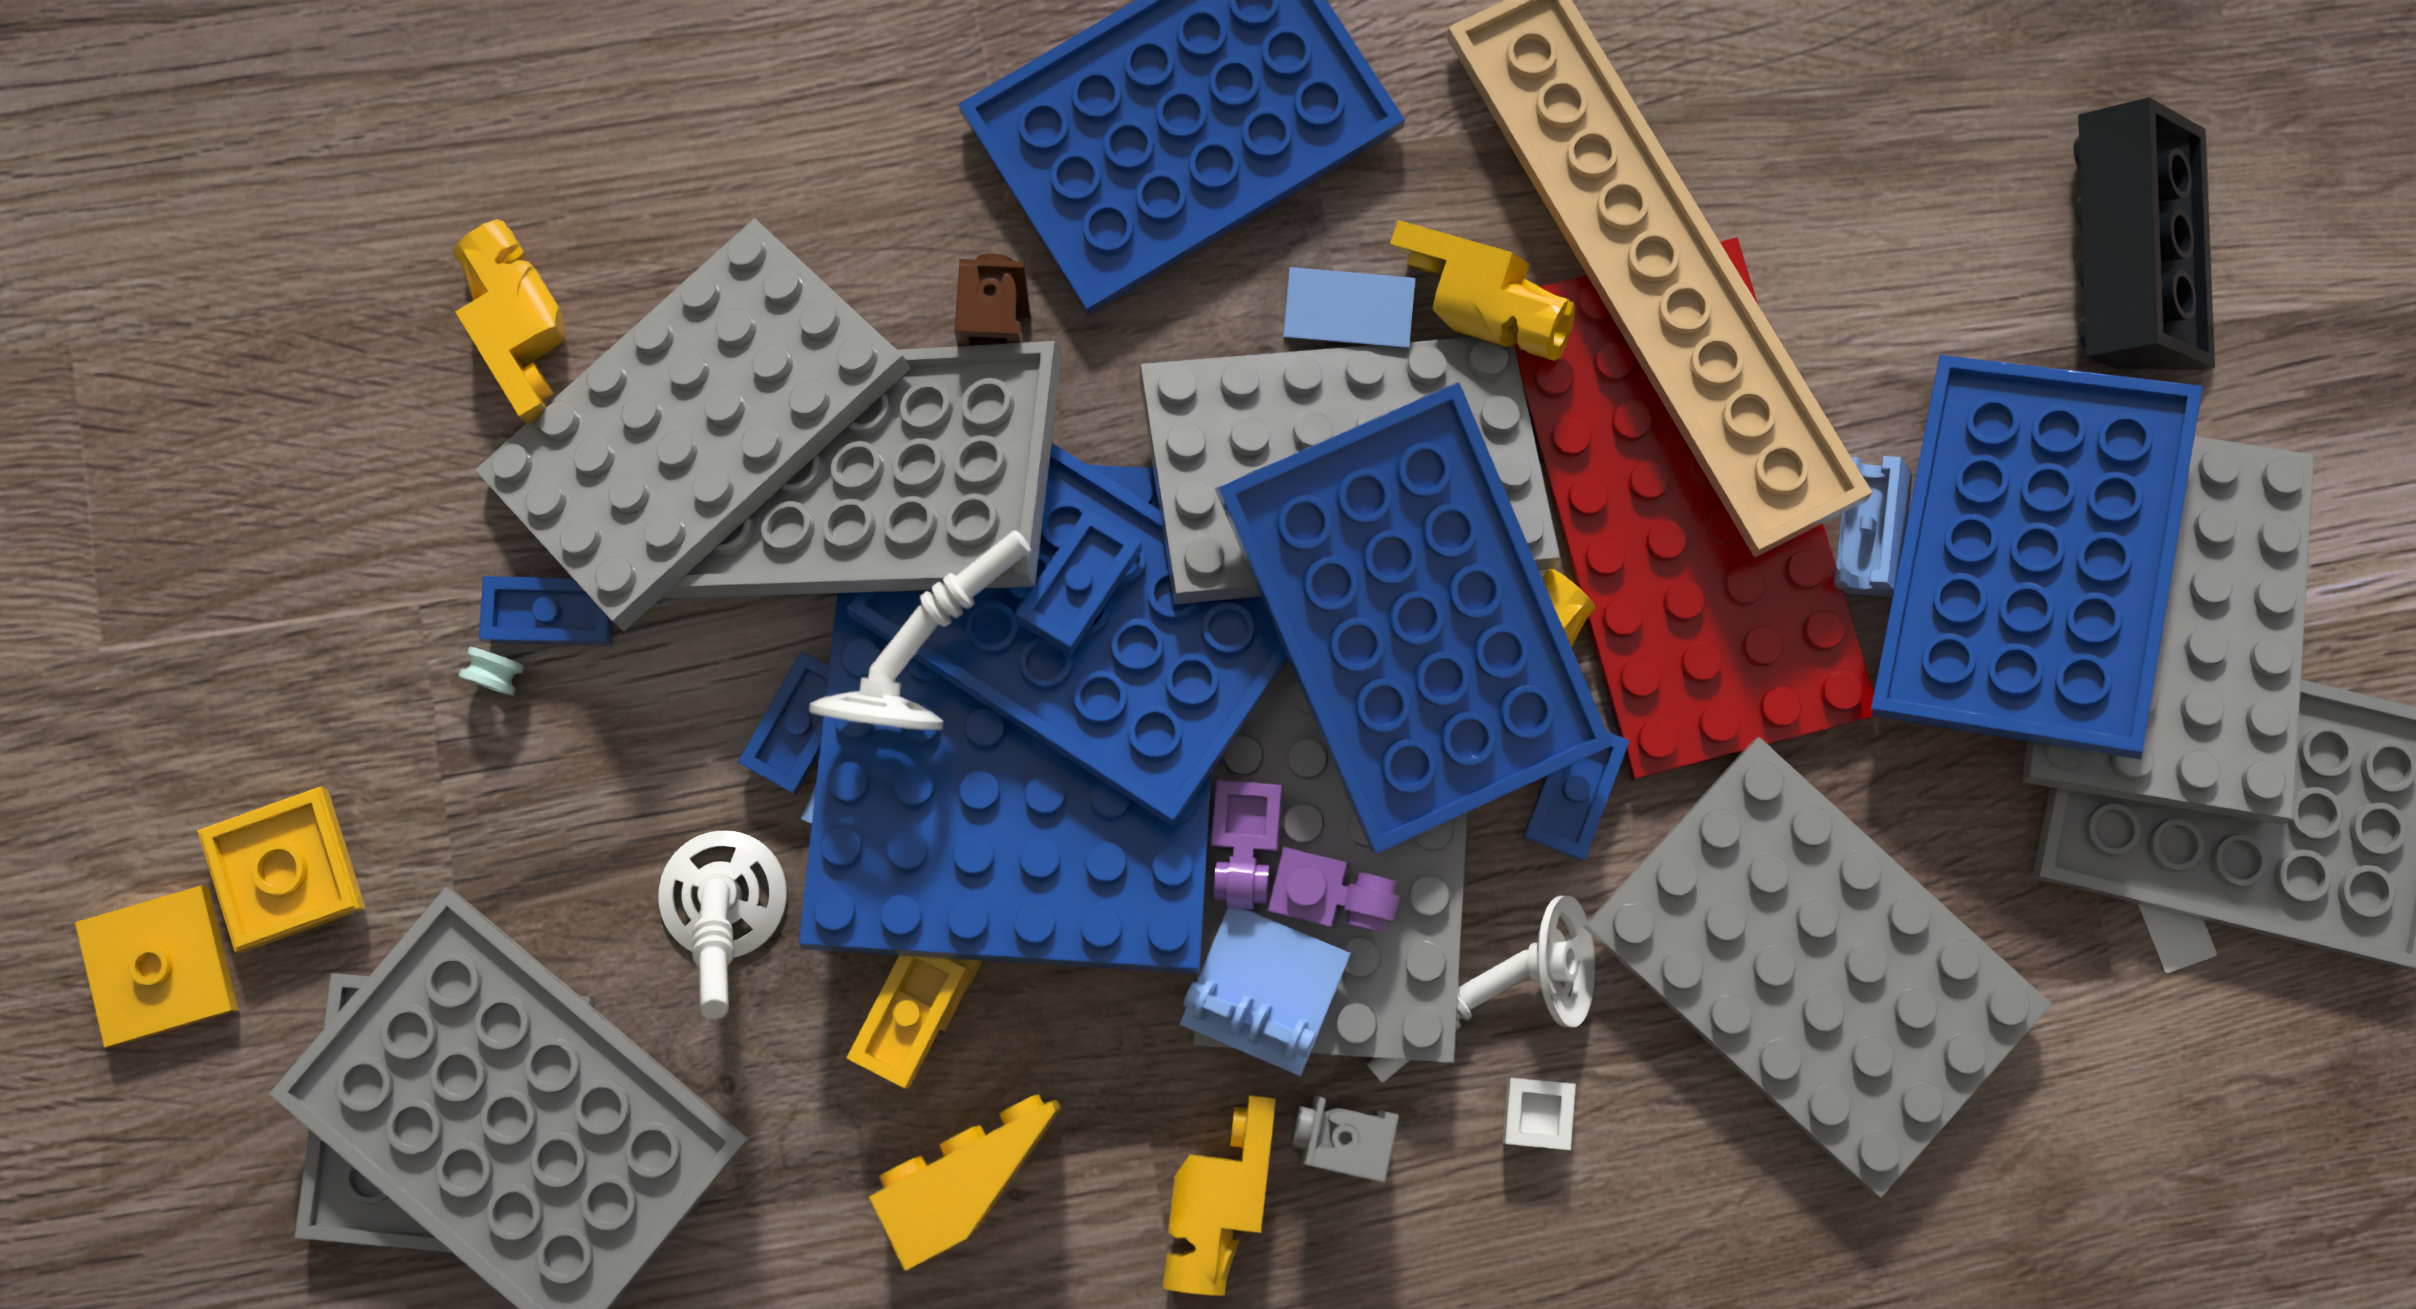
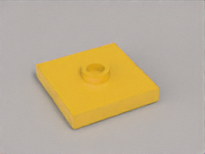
(281, 869)
(156, 966)

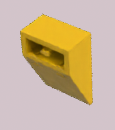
(948, 1200)

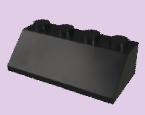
(2144, 238)

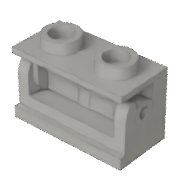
(1345, 1139)

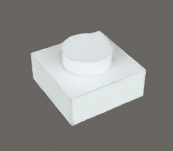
(1539, 1113)

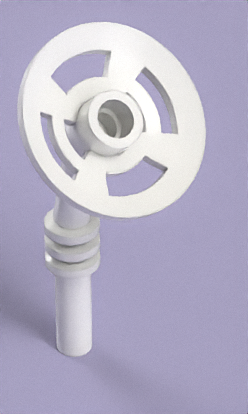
(879, 693)
(721, 896)
(1549, 961)

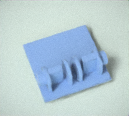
(1264, 989)

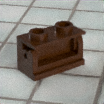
(990, 299)

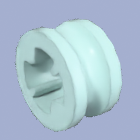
(491, 671)

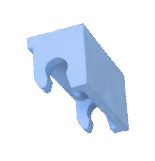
(1349, 307)
(1875, 531)

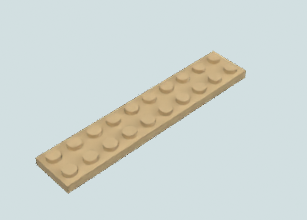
(1659, 270)

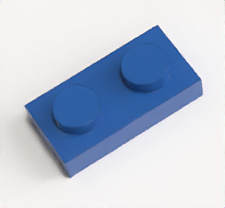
(1078, 581)
(541, 613)
(788, 734)
(1574, 801)

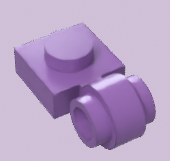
(1245, 821)
(1314, 888)

